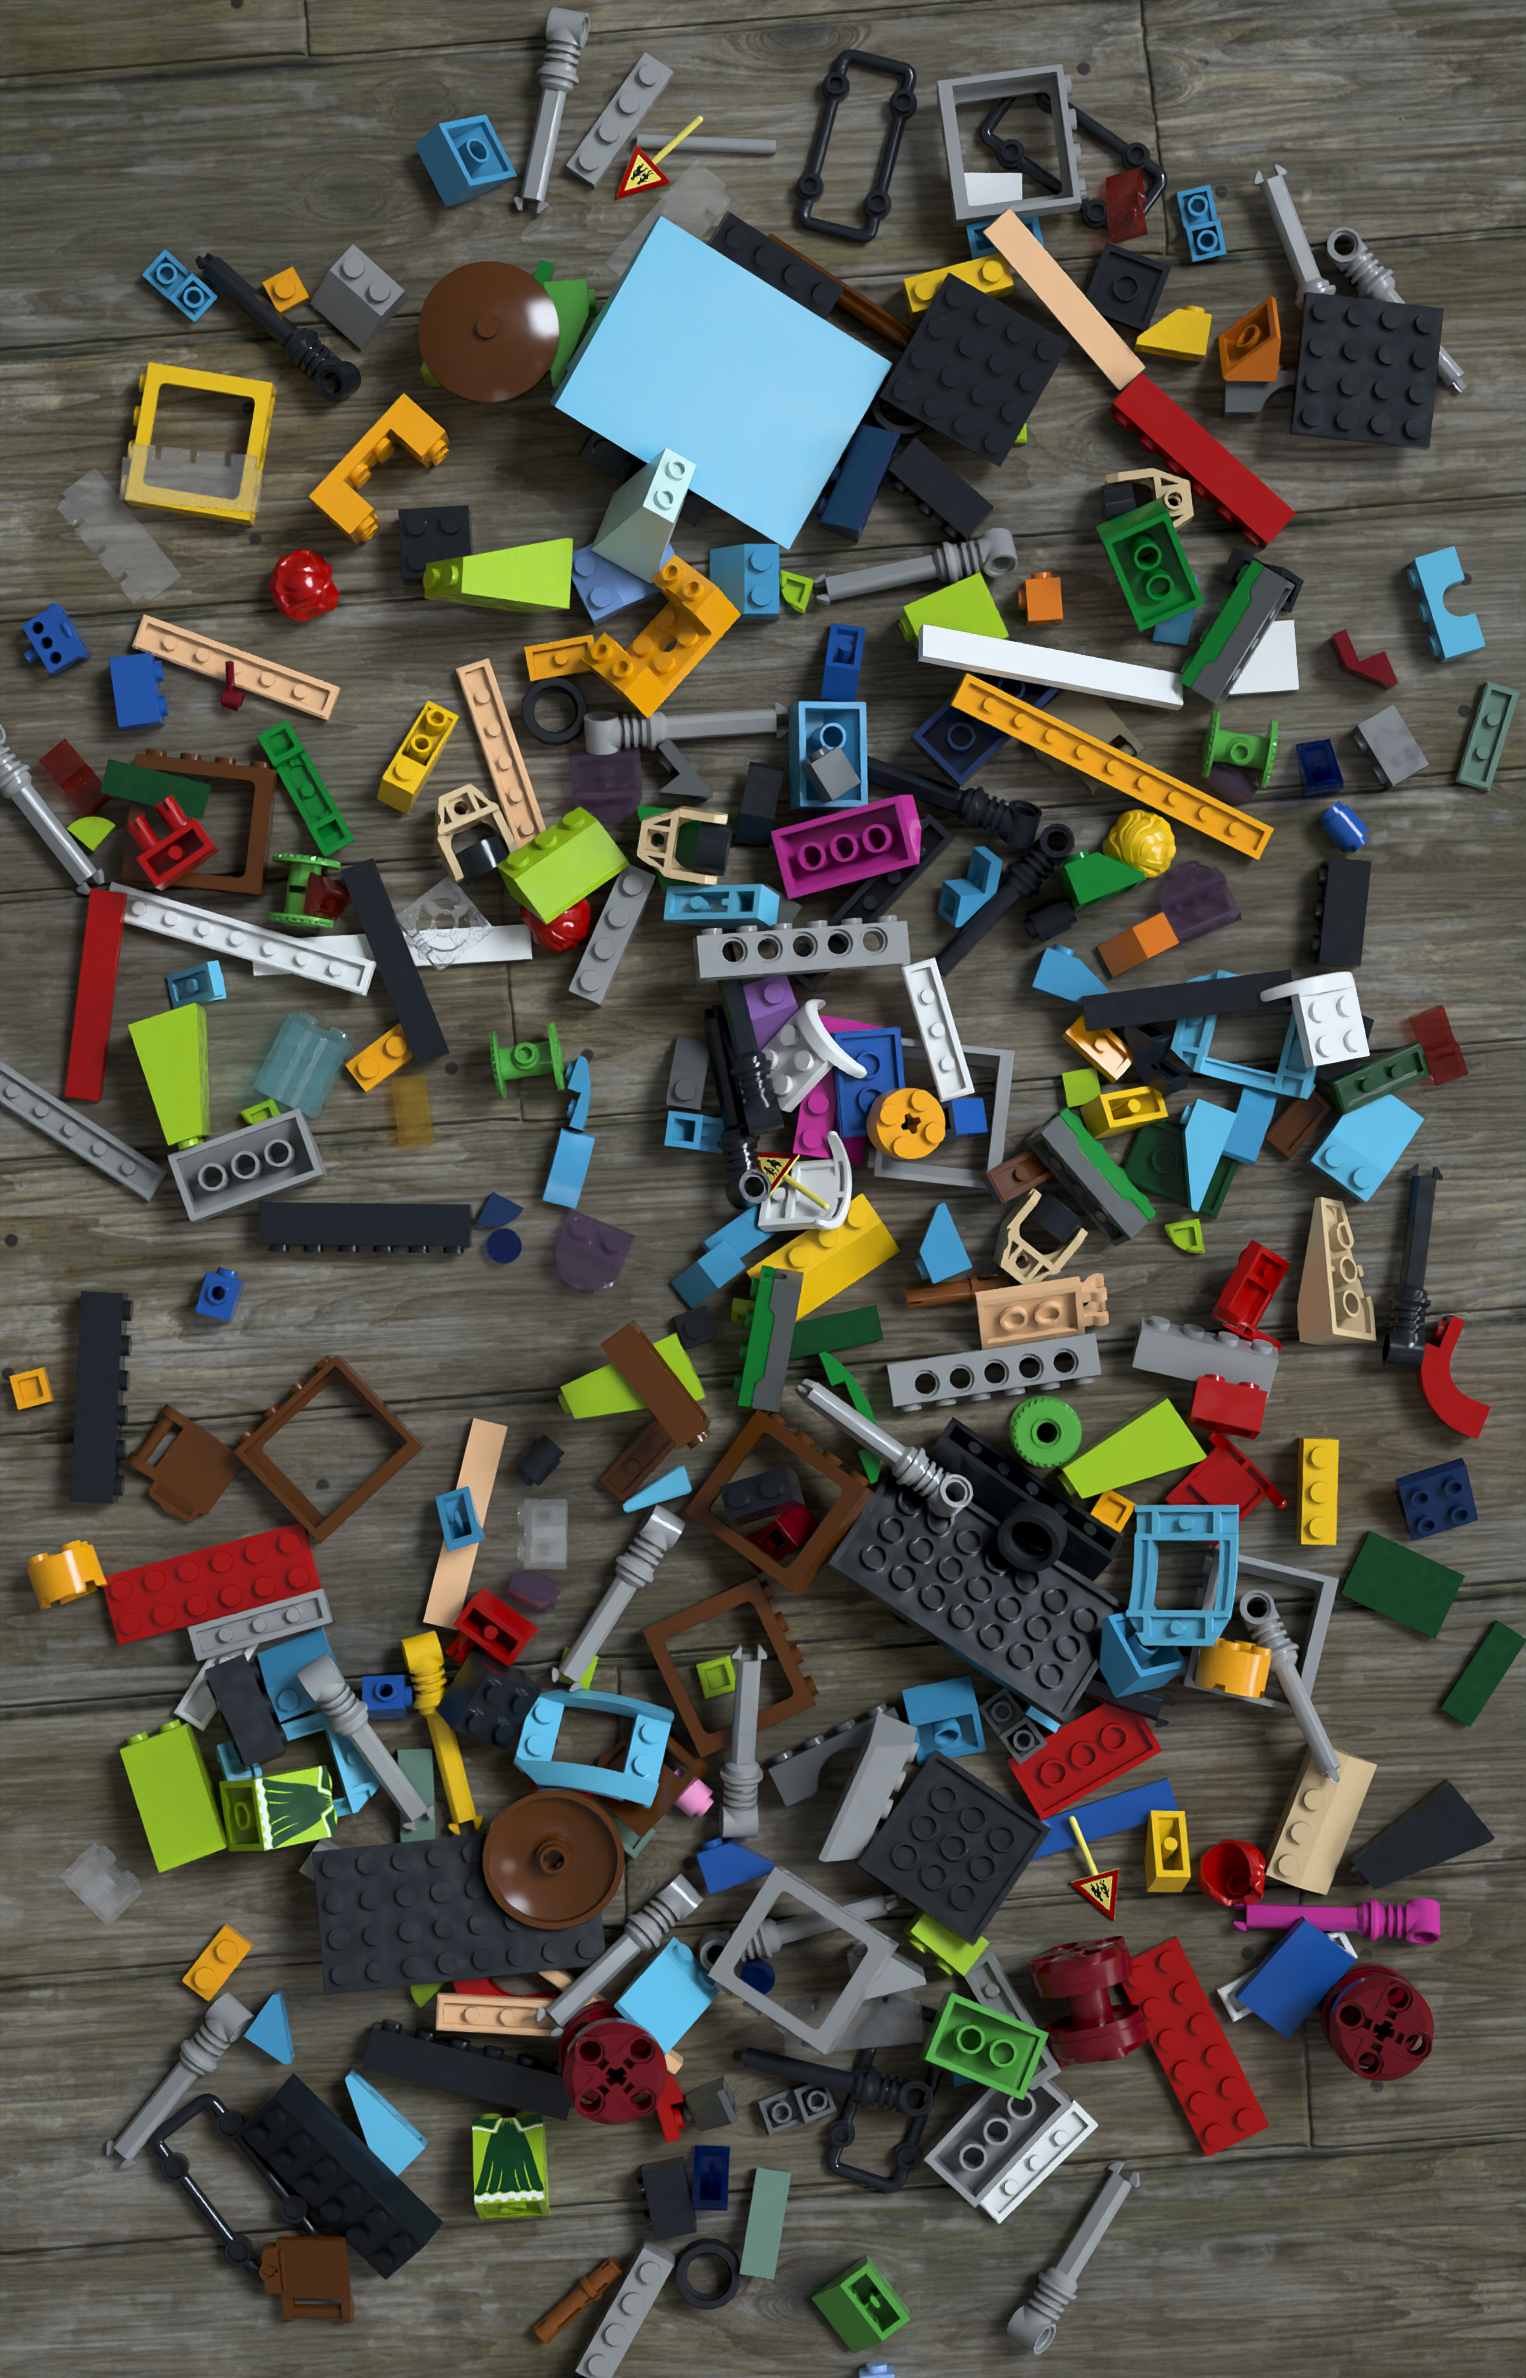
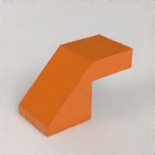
(1137, 944)

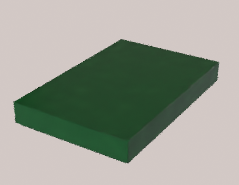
(1159, 1168)
(1402, 1584)

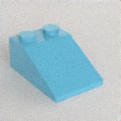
(1365, 1145)
(668, 1993)

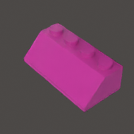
(848, 845)
(818, 1109)

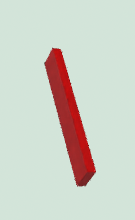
(96, 994)

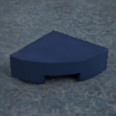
(499, 1211)

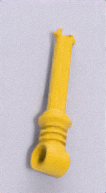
(424, 1659)

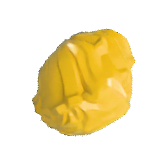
(1141, 842)

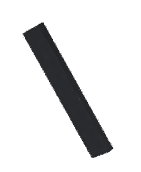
(395, 962)
(1182, 1000)

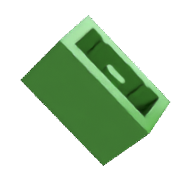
(862, 2305)

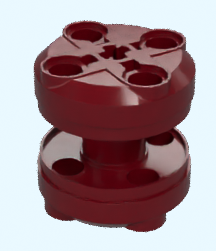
(1377, 2022)
(1094, 2027)
(610, 2065)

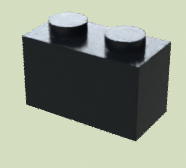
(762, 1496)
(668, 2198)

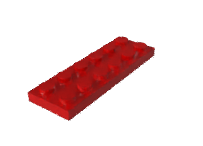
(211, 1583)
(1193, 2048)

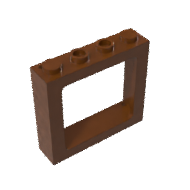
(265, 782)
(658, 1385)
(276, 1417)
(829, 1533)
(775, 1625)

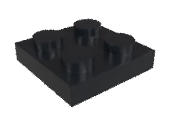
(1127, 287)

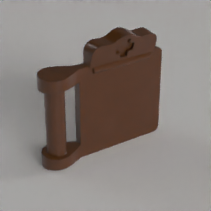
(191, 1471)
(670, 1786)
(309, 2270)

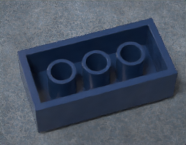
(964, 744)

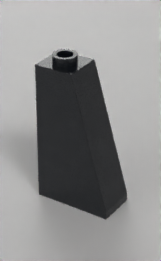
(1421, 1837)

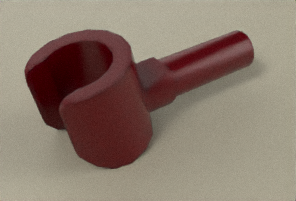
(231, 698)

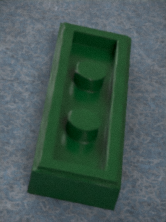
(152, 787)
(1379, 1078)
(835, 1332)
(1483, 1673)

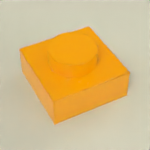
(286, 290)
(31, 1388)
(1113, 1510)

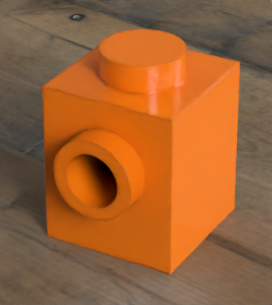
(1041, 599)

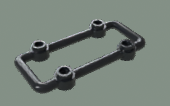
(835, 90)
(1094, 212)
(907, 2152)
(176, 2168)

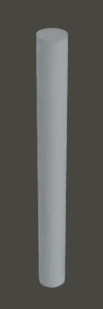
(714, 144)

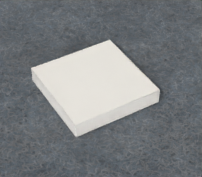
(1273, 663)

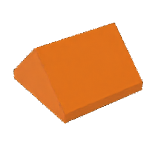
(1252, 345)

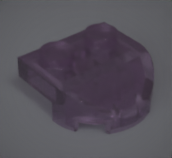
(607, 784)
(1197, 901)
(590, 1253)

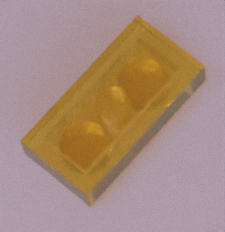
(412, 1110)

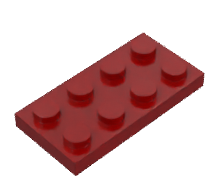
(1084, 1757)

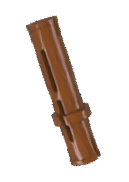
(953, 1291)
(589, 2290)

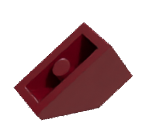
(784, 1533)

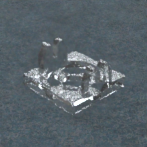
(463, 906)

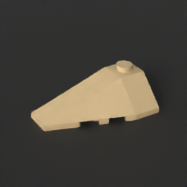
(1330, 1294)

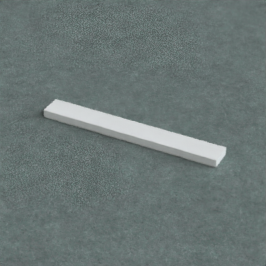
(1050, 667)
(246, 940)
(501, 945)

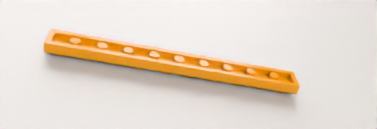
(1111, 766)

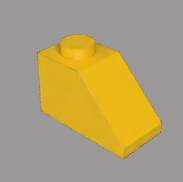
(1178, 335)
(1123, 1111)
(1166, 1852)

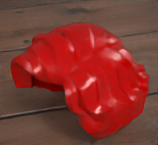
(303, 586)
(562, 932)
(1232, 1873)

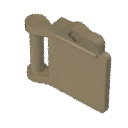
(1093, 717)

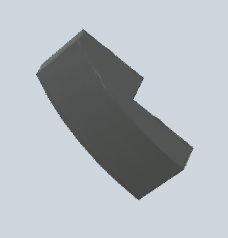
(1012, 1725)
(793, 2106)

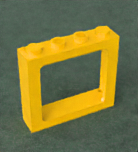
(261, 392)

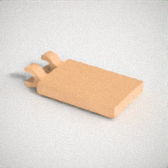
(1040, 1310)

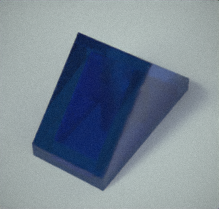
(1318, 768)
(711, 2177)

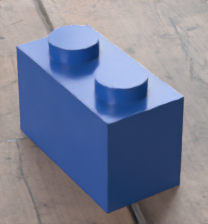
(138, 691)

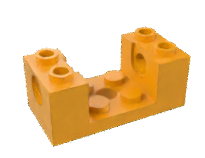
(401, 423)
(693, 617)

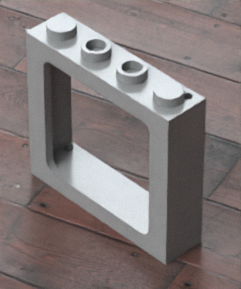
(1003, 85)
(1002, 1063)
(1325, 1590)
(879, 1952)

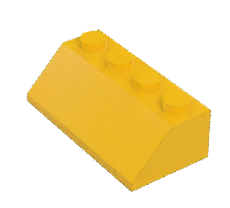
(834, 1256)

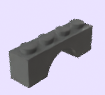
(1247, 398)
(798, 1772)

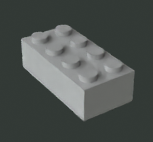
(992, 2137)

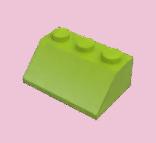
(562, 865)

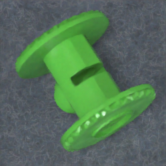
(1239, 749)
(298, 876)
(526, 1060)
(1065, 1436)

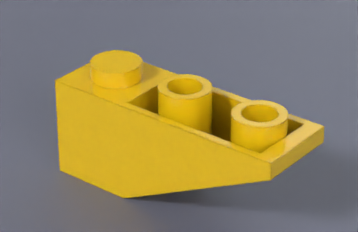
(416, 757)

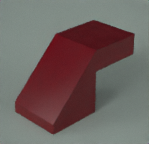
(1373, 670)

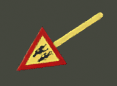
(643, 172)
(776, 1168)
(1100, 1887)

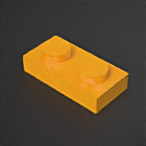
(558, 658)
(1100, 1048)
(381, 1059)
(217, 1962)

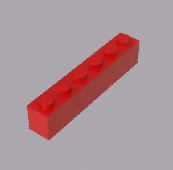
(1202, 461)

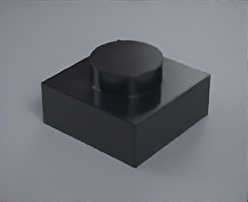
(695, 1327)

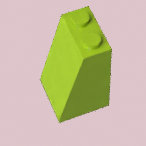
(511, 579)
(176, 1071)
(610, 1392)
(1136, 1449)
(174, 1795)

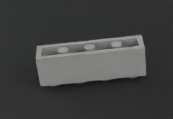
(612, 934)
(1193, 1352)
(625, 2311)

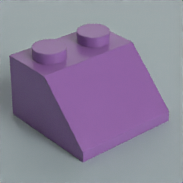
(770, 1006)

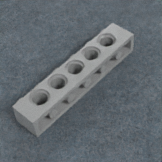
(712, 965)
(1081, 1348)

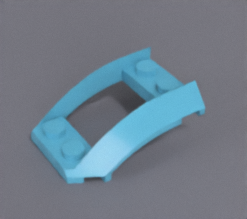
(1193, 1041)
(1182, 1524)
(643, 1757)
(354, 1774)

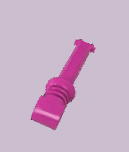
(1416, 1920)

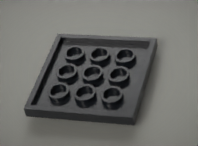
(974, 370)
(1366, 371)
(954, 1848)

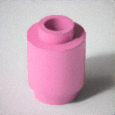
(695, 1799)

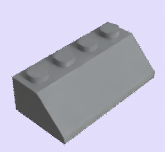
(247, 1166)
(869, 1788)

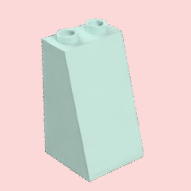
(645, 515)

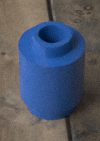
(1344, 827)

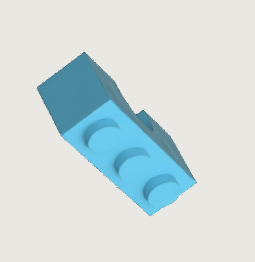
(1450, 634)

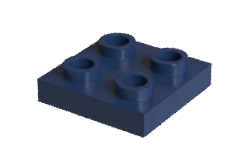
(1436, 1499)

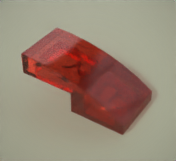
(1125, 206)
(75, 777)
(1438, 1044)

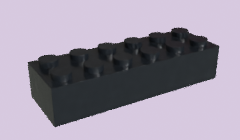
(340, 2176)

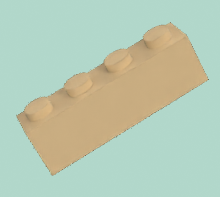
(1318, 1822)

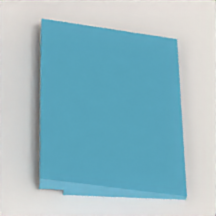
(725, 377)

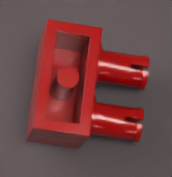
(178, 853)
(1227, 1406)
(493, 1627)

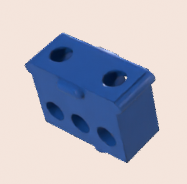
(64, 637)

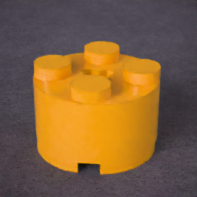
(925, 1125)
(66, 1574)
(1234, 1667)

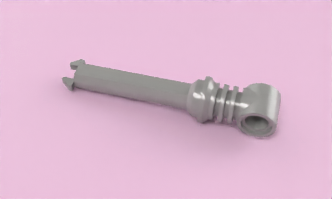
(567, 33)
(1292, 236)
(1379, 285)
(948, 563)
(607, 731)
(16, 784)
(907, 1463)
(658, 1532)
(1283, 1660)
(349, 1718)
(741, 1772)
(640, 1934)
(773, 1934)
(223, 2025)
(1034, 2324)

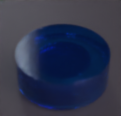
(504, 1245)
(759, 1975)

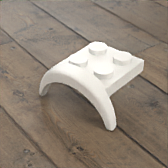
(1325, 1017)
(804, 1055)
(825, 1178)

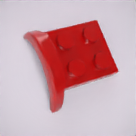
(1250, 1292)
(1225, 1479)

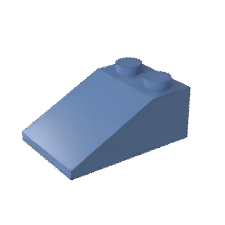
(608, 588)

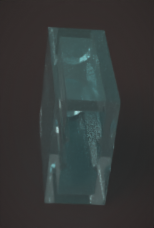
(304, 1064)

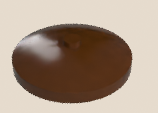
(489, 332)
(553, 1858)

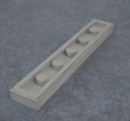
(79, 1133)

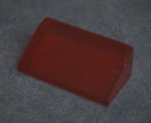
(325, 897)

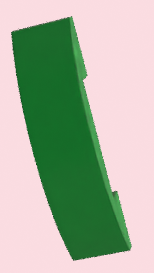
(306, 788)
(836, 1374)

